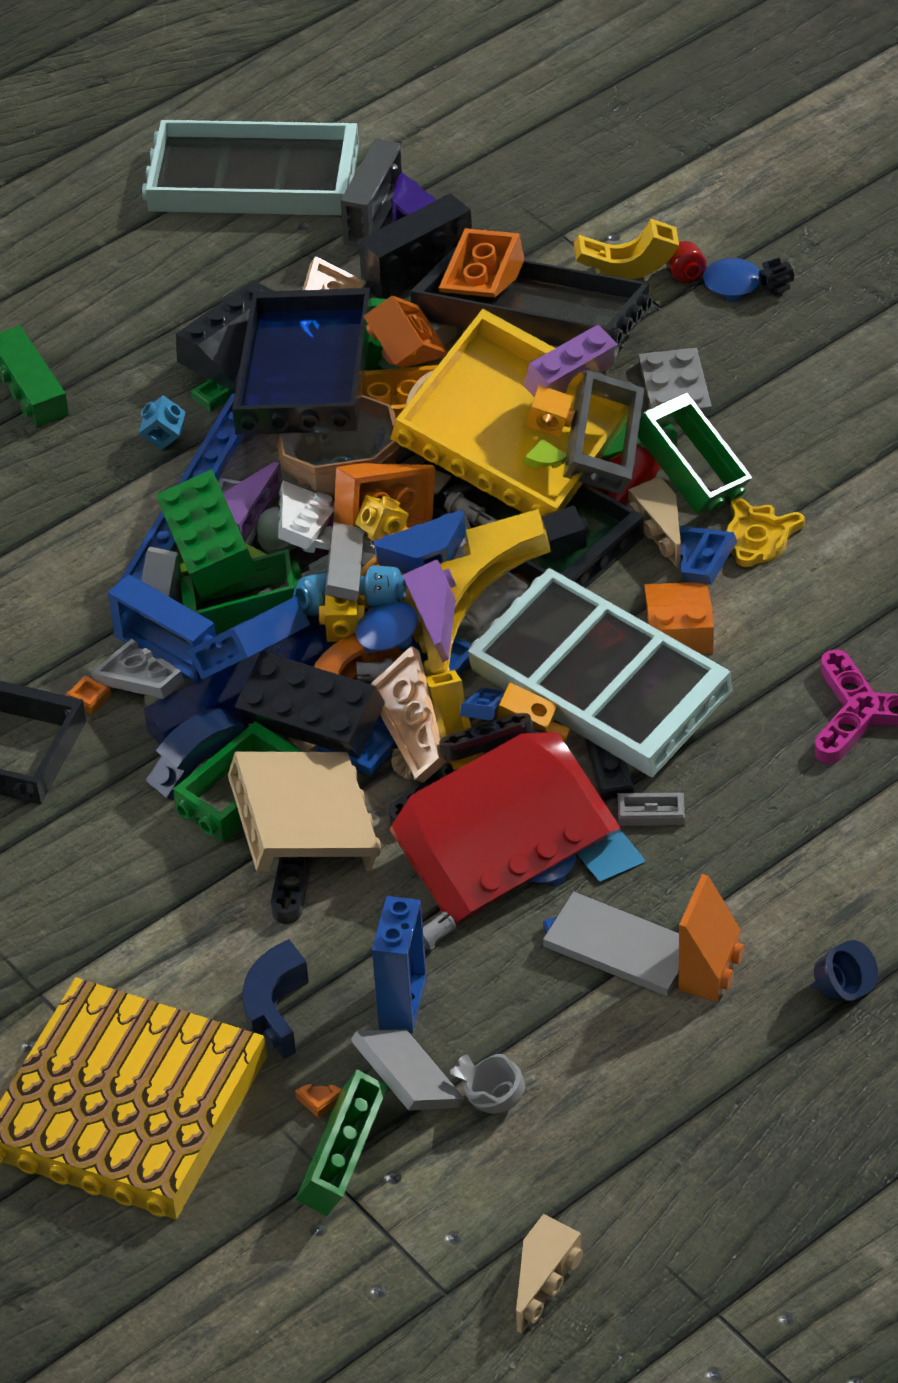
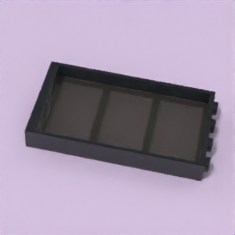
(542, 301)

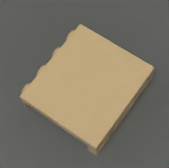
(302, 806)

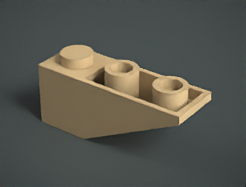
(661, 523)
(546, 1259)

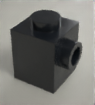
(565, 531)

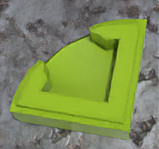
(545, 455)

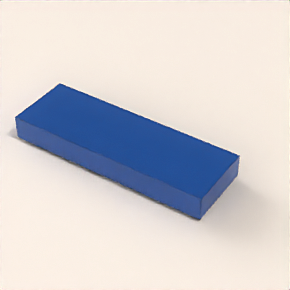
(482, 704)

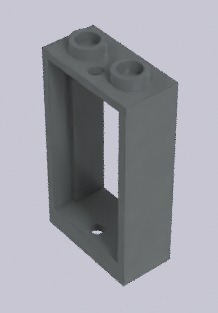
(371, 191)
(608, 474)

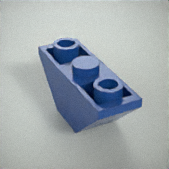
(422, 543)

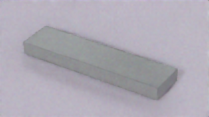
(344, 561)

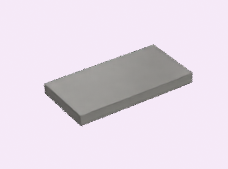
(616, 943)

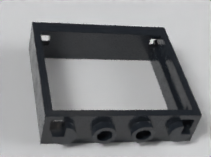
(47, 708)

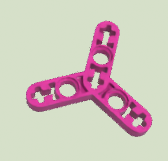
(874, 707)

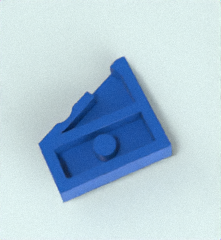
(704, 553)

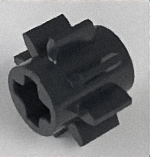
(776, 275)

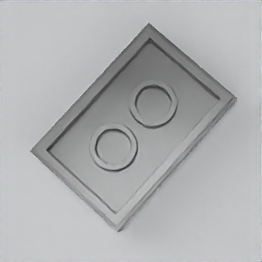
(407, 1069)

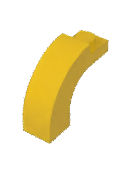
(632, 259)
(446, 697)

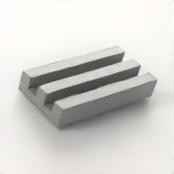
(646, 812)

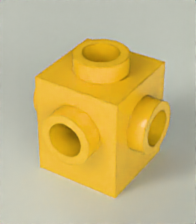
(381, 517)
(340, 617)

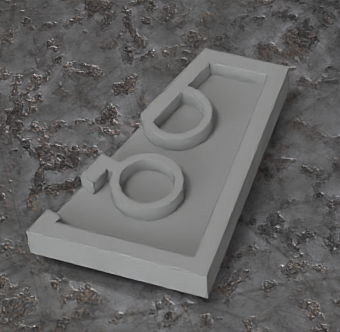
(138, 672)

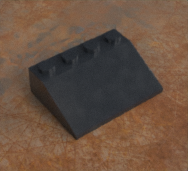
(217, 338)

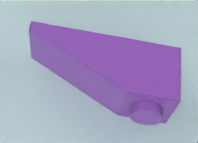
(253, 497)
(435, 602)

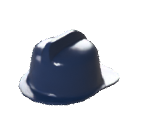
(846, 972)

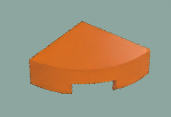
(318, 1098)

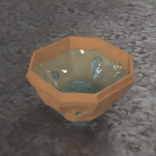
(315, 455)

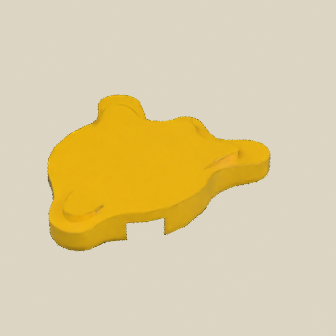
(760, 533)

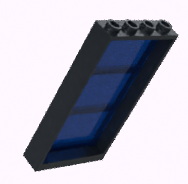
(303, 362)

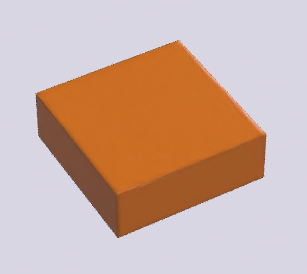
(91, 692)

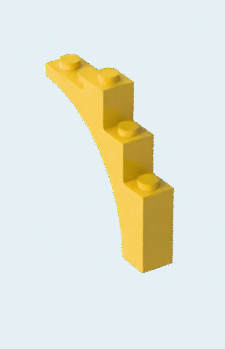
(489, 555)

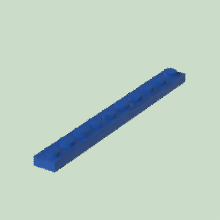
(212, 454)

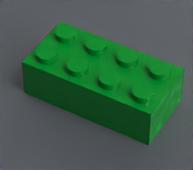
(206, 534)

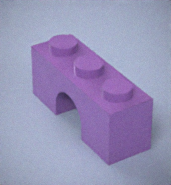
(555, 370)

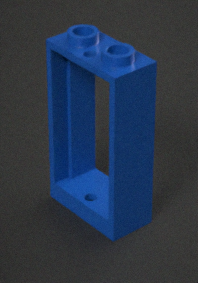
(134, 600)
(248, 638)
(399, 964)

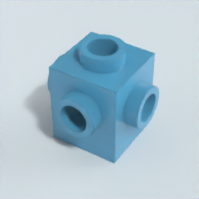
(161, 422)

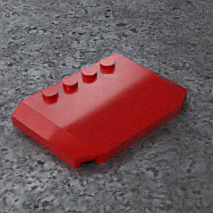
(501, 822)

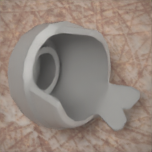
(268, 532)
(492, 1084)

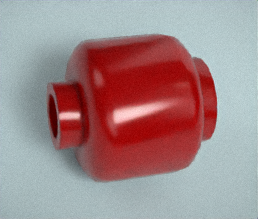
(686, 261)

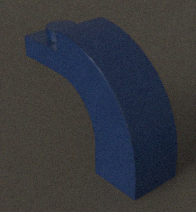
(191, 744)
(266, 983)

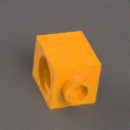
(550, 411)

